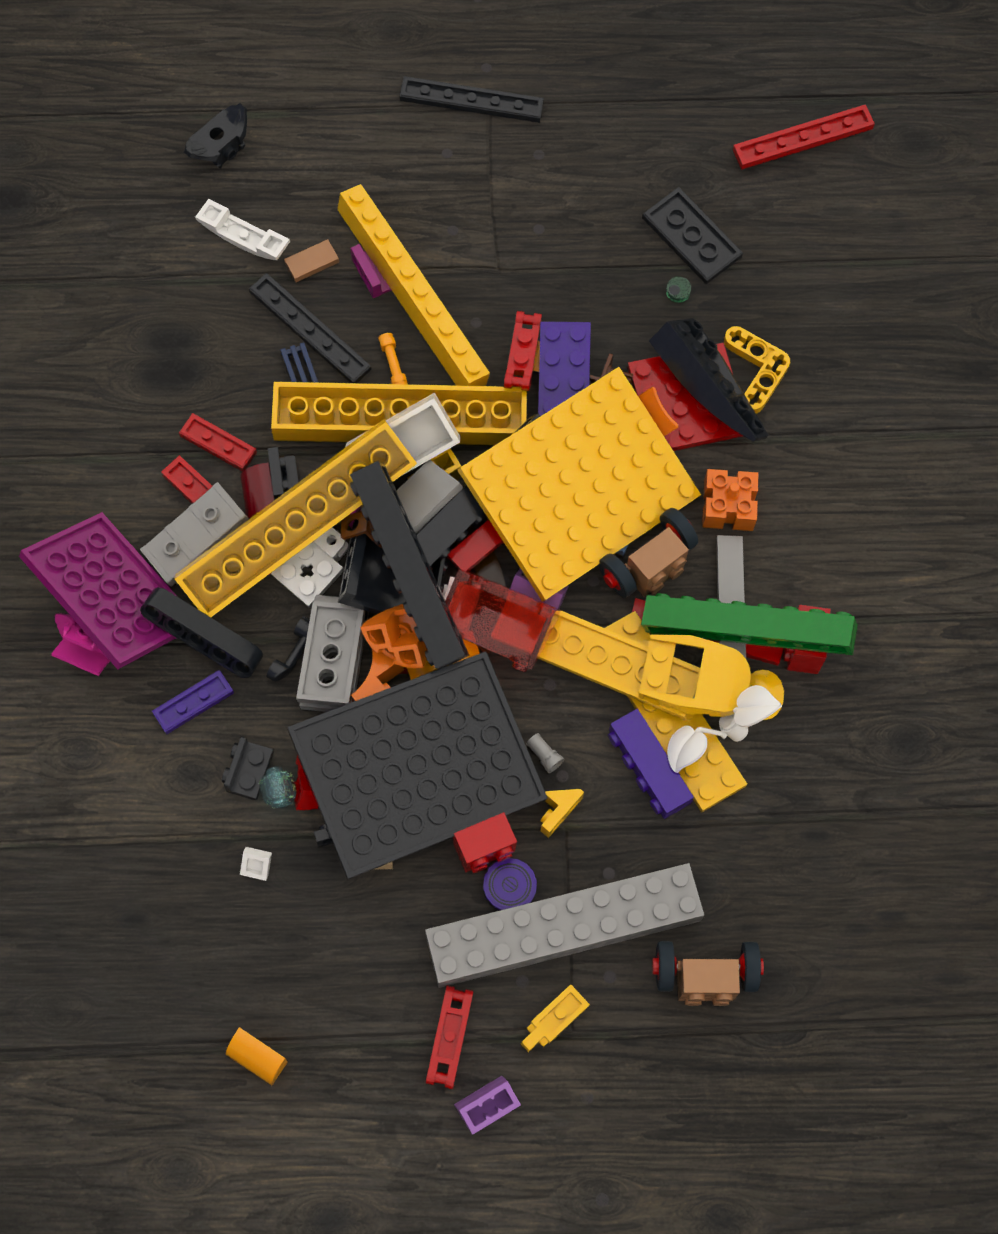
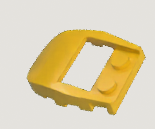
(721, 676)

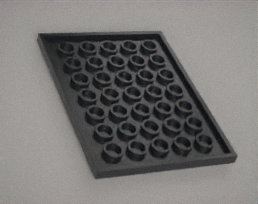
(416, 764)

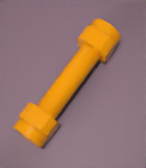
(388, 346)

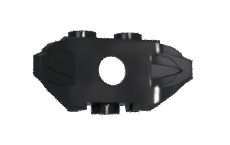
(233, 124)

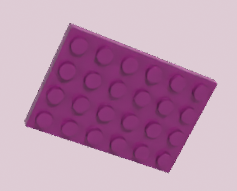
(100, 586)

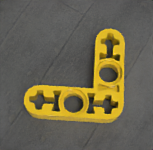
(765, 362)

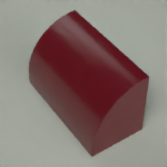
(256, 488)

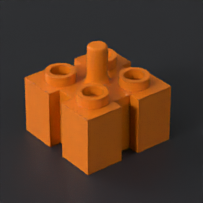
(730, 500)

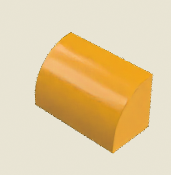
(255, 1056)

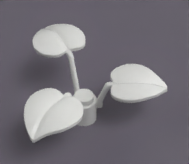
(689, 744)

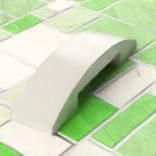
(240, 233)

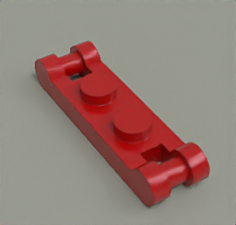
(523, 351)
(449, 1037)

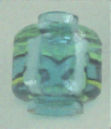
(277, 787)

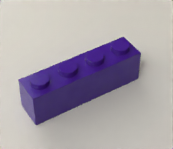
(650, 763)

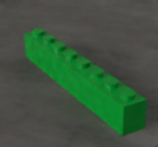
(750, 624)

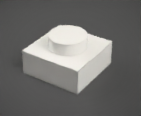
(255, 863)

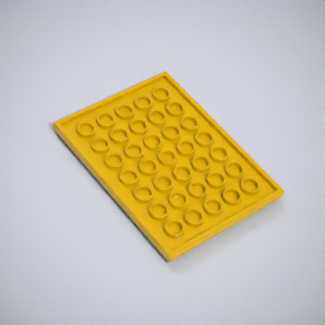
(579, 483)

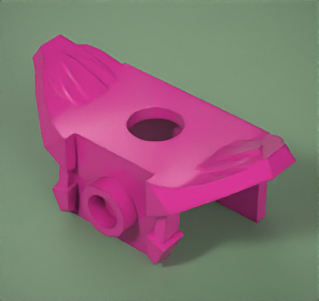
(77, 646)

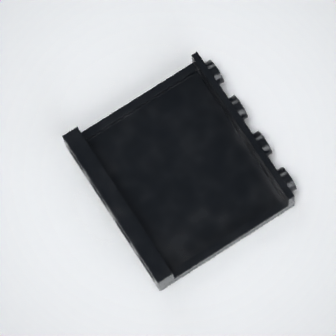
(368, 581)

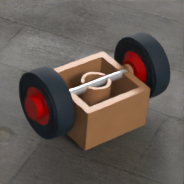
(653, 562)
(708, 978)

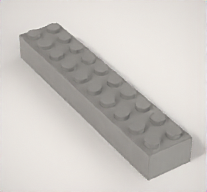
(564, 925)

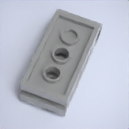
(331, 632)

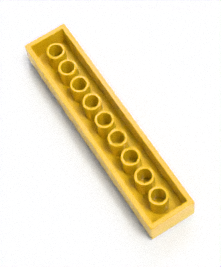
(349, 409)
(289, 522)

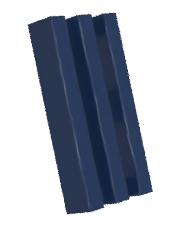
(294, 351)

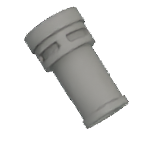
(549, 758)

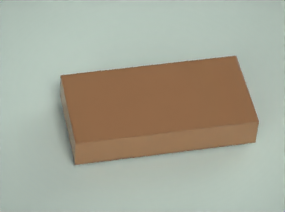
(311, 260)

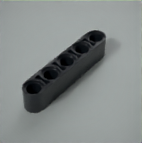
(201, 632)

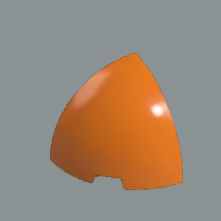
(395, 637)

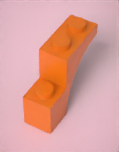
(381, 672)

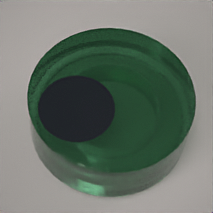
(678, 289)

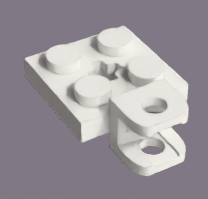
(325, 565)

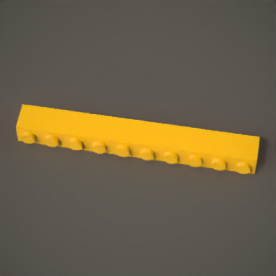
(411, 288)

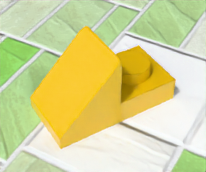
(563, 802)

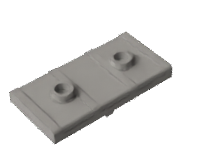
(194, 532)

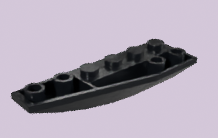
(706, 375)

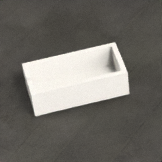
(423, 429)

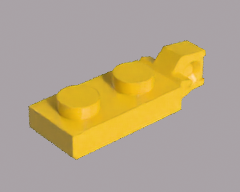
(555, 1018)

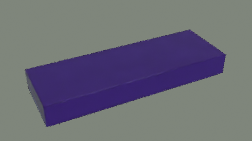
(192, 702)

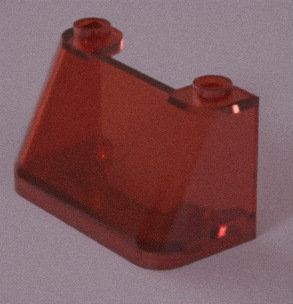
(500, 618)

